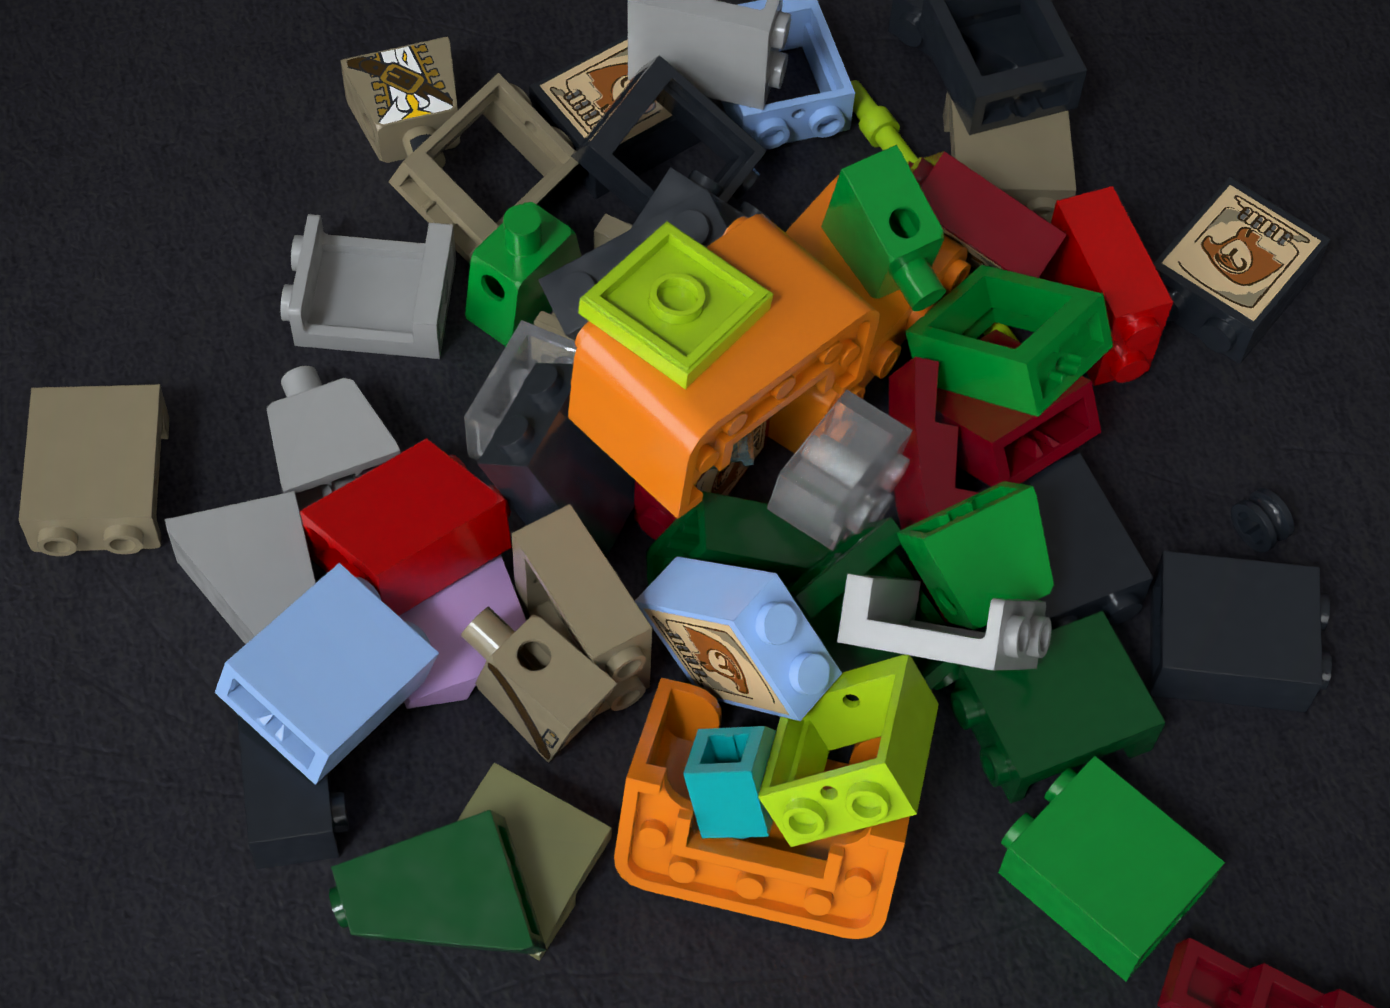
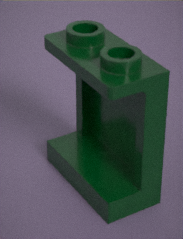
(822, 590)
(1063, 713)

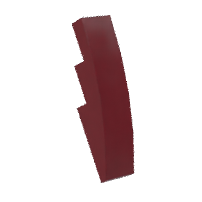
(932, 450)
(1210, 980)

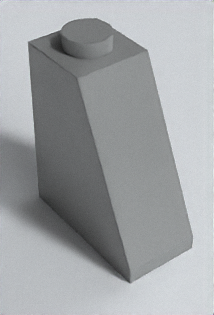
(246, 559)

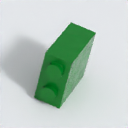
(1108, 865)

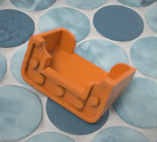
(821, 885)

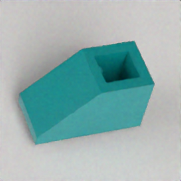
(726, 780)

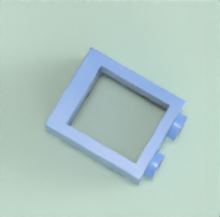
(807, 115)

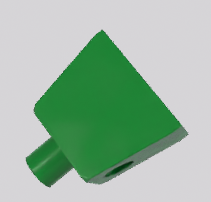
(886, 229)
(508, 269)
(982, 552)

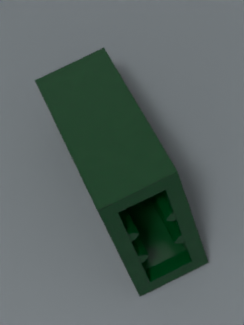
(738, 535)
(441, 890)

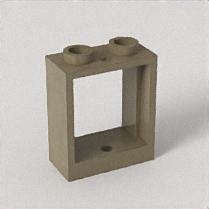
(443, 201)
(579, 594)

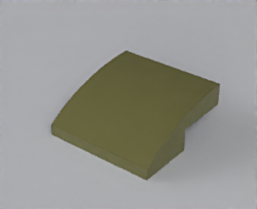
(551, 839)

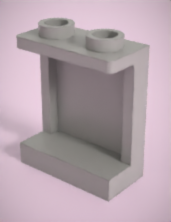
(714, 44)
(370, 291)
(882, 614)

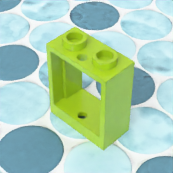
(891, 705)

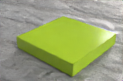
(675, 304)

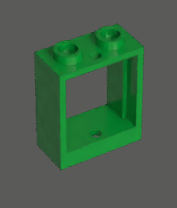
(1066, 325)

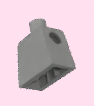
(324, 435)

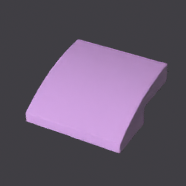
(446, 617)

